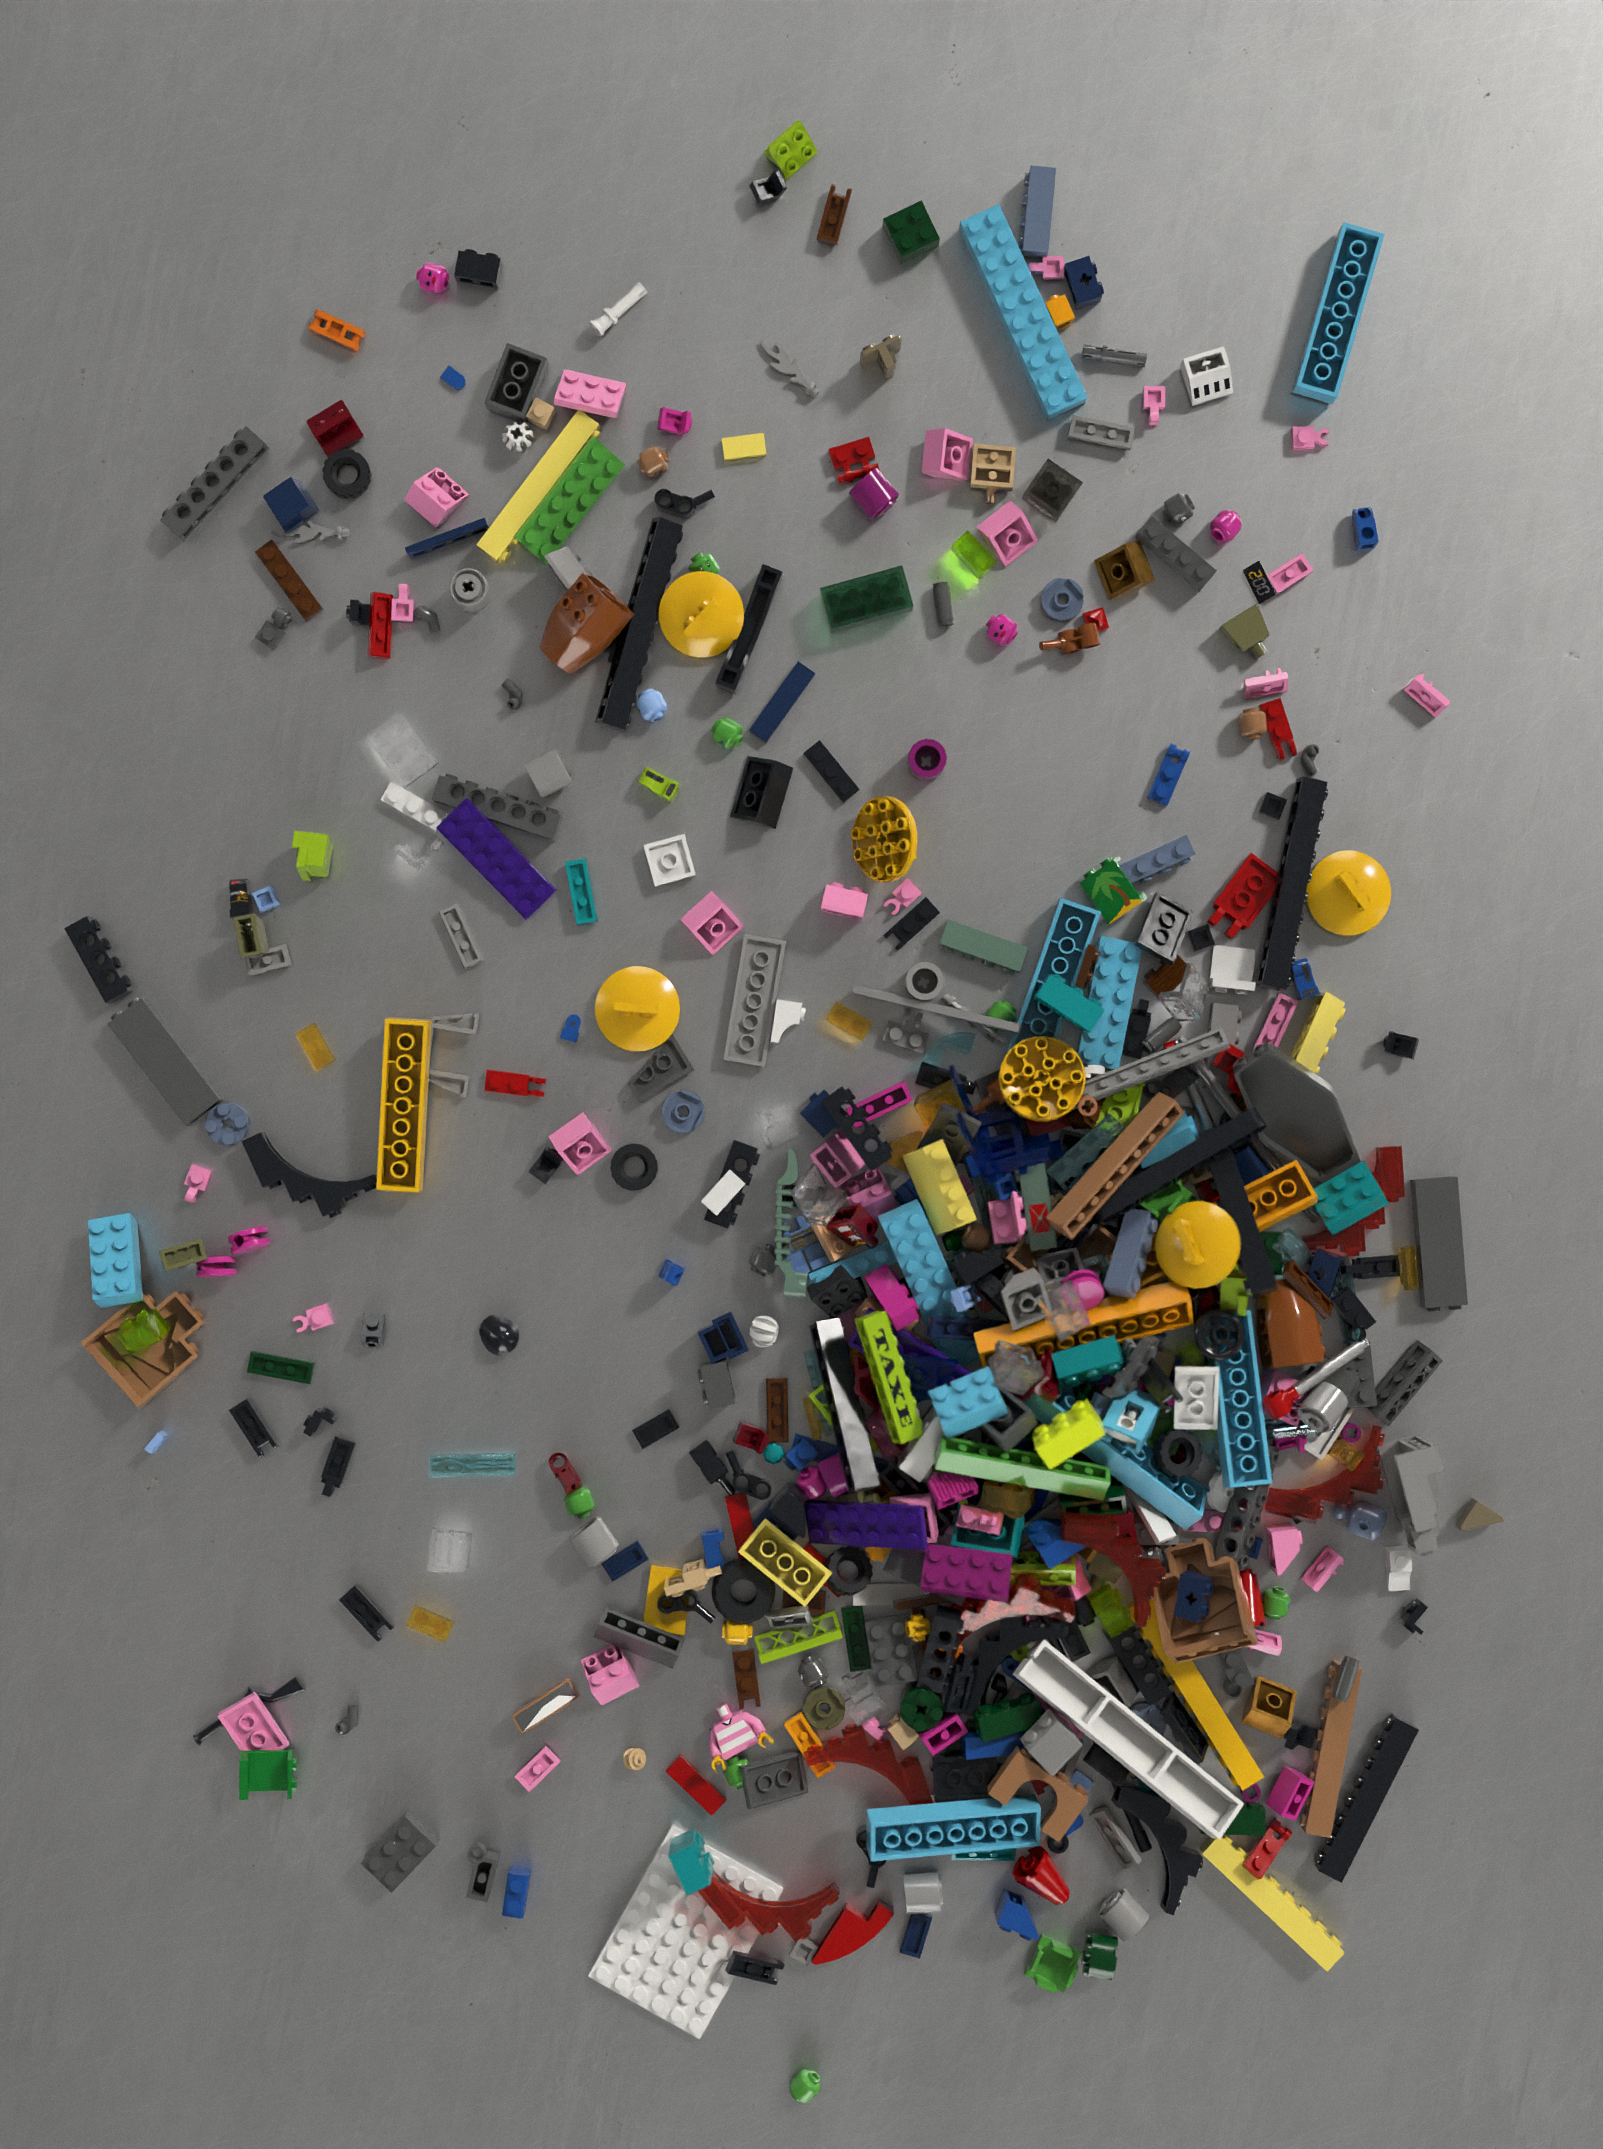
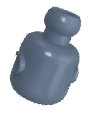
(1363, 1519)

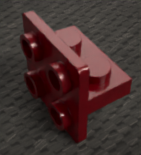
(334, 428)
(864, 1383)
(1048, 1384)

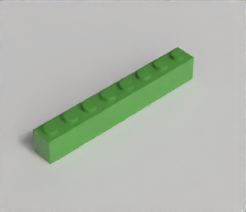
(1021, 1468)

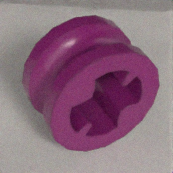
(1351, 1439)
(1255, 1797)

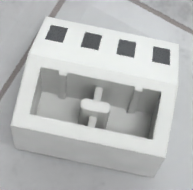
(1207, 375)

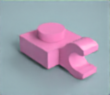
(1050, 267)
(1154, 401)
(403, 607)
(197, 1179)
(872, 1727)

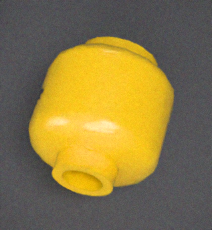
(736, 1633)

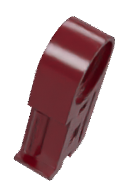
(565, 1474)

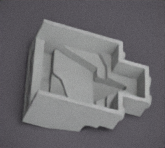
(1412, 1483)

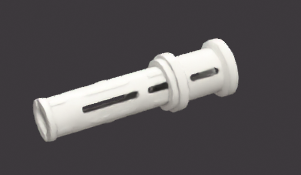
(610, 315)

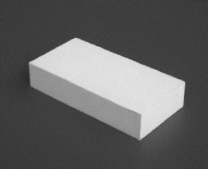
(723, 1192)

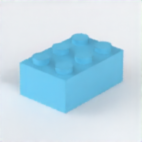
(968, 1402)

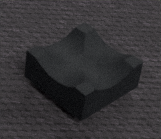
(837, 1292)
(1106, 1765)

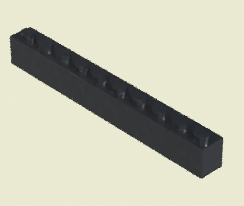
(638, 634)
(1292, 883)

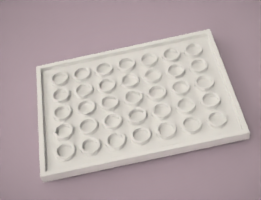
(673, 1946)

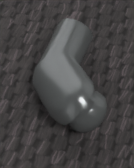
(429, 615)
(515, 694)
(1308, 759)
(349, 1722)

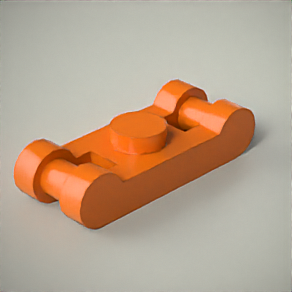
(336, 330)

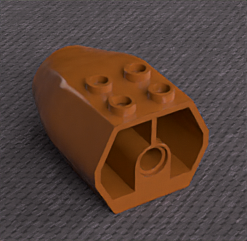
(583, 623)
(1288, 1329)

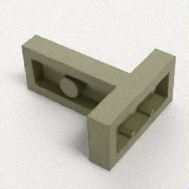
(183, 1254)

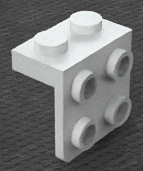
(1232, 969)

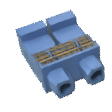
(804, 1240)

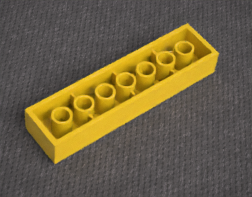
(403, 1104)

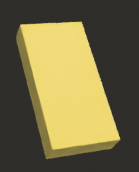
(744, 446)

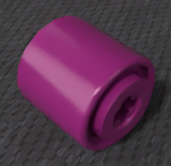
(874, 494)
(926, 748)
(833, 1475)

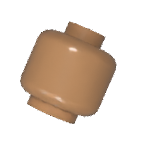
(653, 461)
(1252, 723)
(976, 1237)

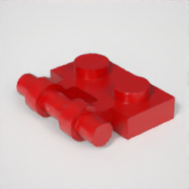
(852, 454)

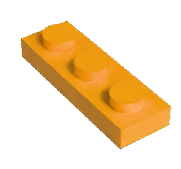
(805, 1737)

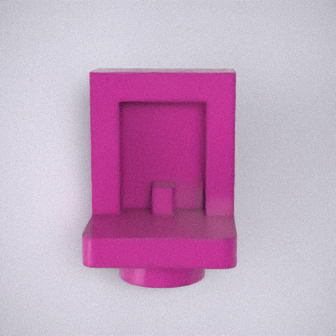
(674, 421)
(1289, 1442)

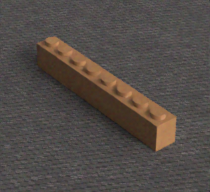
(1115, 1165)
(1329, 1757)

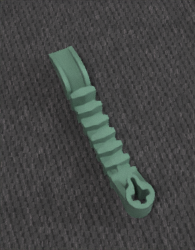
(794, 1281)

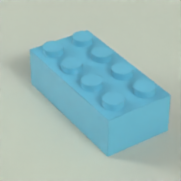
(115, 1260)

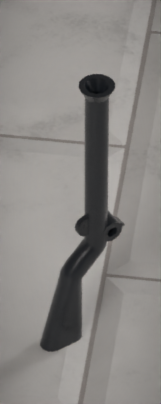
(291, 1688)

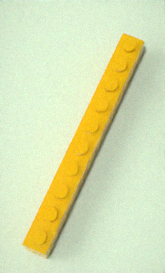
(1205, 1707)

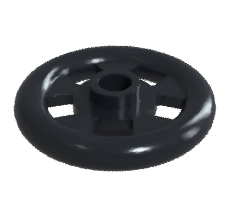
(1234, 1325)

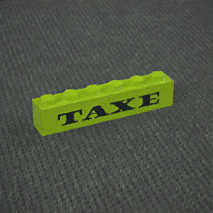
(889, 1377)

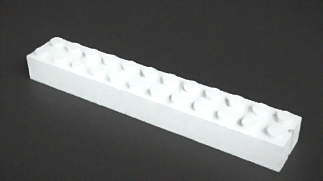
(1128, 1739)

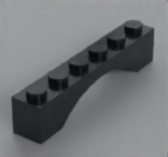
(754, 618)

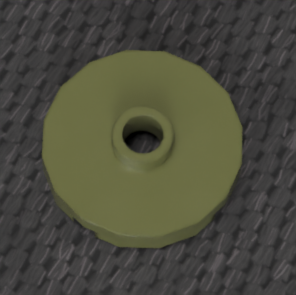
(821, 1718)

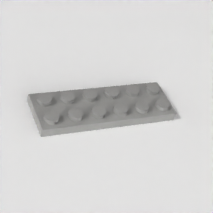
(754, 1000)

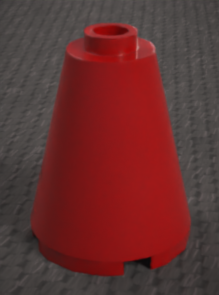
(1251, 1587)
(1041, 1876)

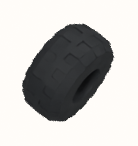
(737, 1610)

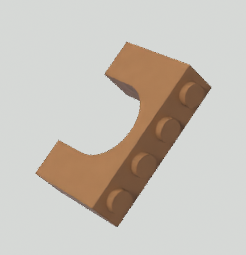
(1023, 1767)

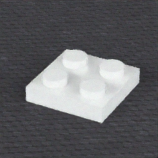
(669, 860)

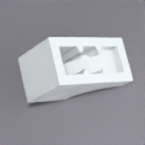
(786, 1015)
(1398, 1568)

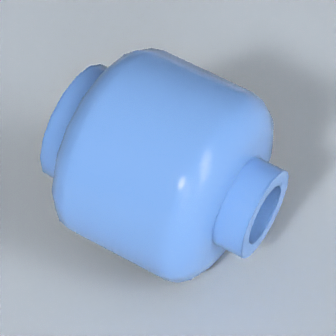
(651, 705)

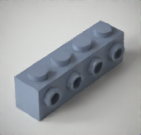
(1037, 212)
(1159, 860)
(1130, 1253)

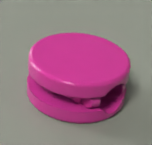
(248, 1240)
(214, 1267)
(1087, 1286)

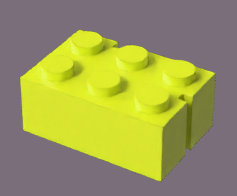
(1068, 1433)

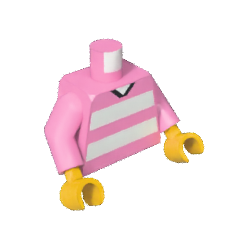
(734, 1734)

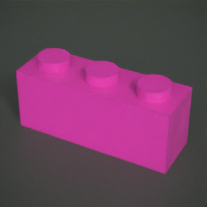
(883, 1102)
(892, 1296)

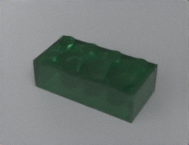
(866, 599)

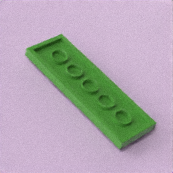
(569, 499)

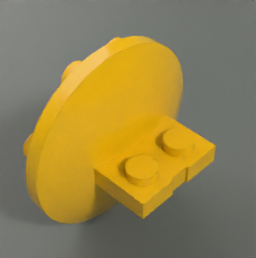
(701, 614)
(884, 839)
(1348, 893)
(637, 1008)
(1042, 1078)
(1197, 1244)

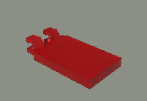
(1244, 895)

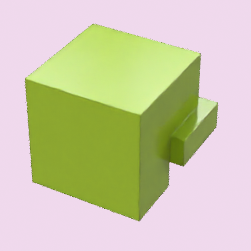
(312, 854)
(1233, 1292)

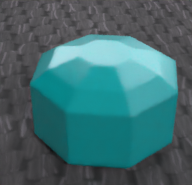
(773, 1453)

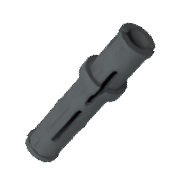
(1113, 355)

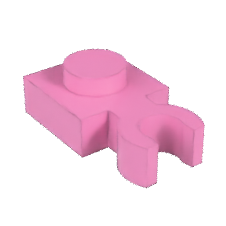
(1305, 438)
(904, 894)
(316, 1318)

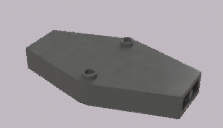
(1299, 1112)

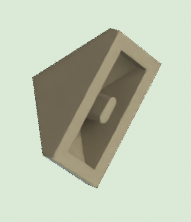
(1476, 1516)

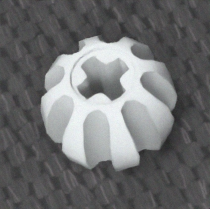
(513, 431)
(763, 1331)

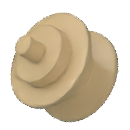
(634, 1759)

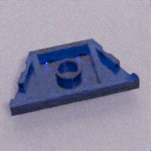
(927, 1373)

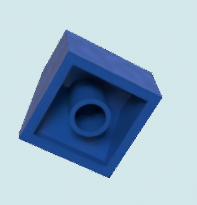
(1048, 1541)

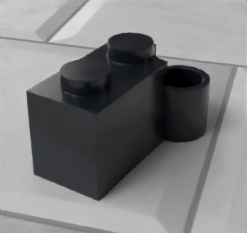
(1174, 1083)
(1352, 1312)

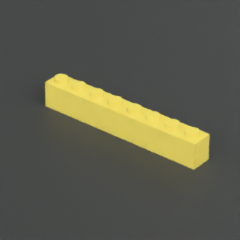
(499, 537)
(1274, 1903)

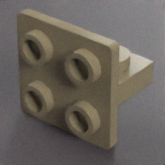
(883, 354)

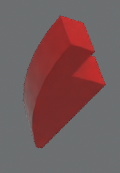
(852, 1931)

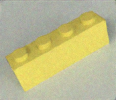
(1318, 1030)
(939, 1187)
(785, 1562)

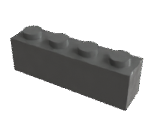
(1175, 553)
(639, 1637)

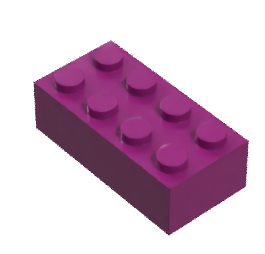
(966, 1573)

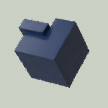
(290, 504)
(818, 1115)
(1250, 1164)
(722, 1338)

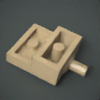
(992, 469)
(693, 1577)

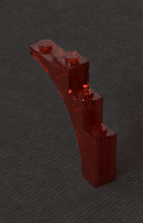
(1390, 1177)
(1306, 1502)
(1102, 1534)
(1023, 1599)
(880, 1757)
(765, 1915)

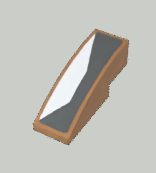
(544, 1705)

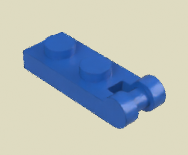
(1168, 775)

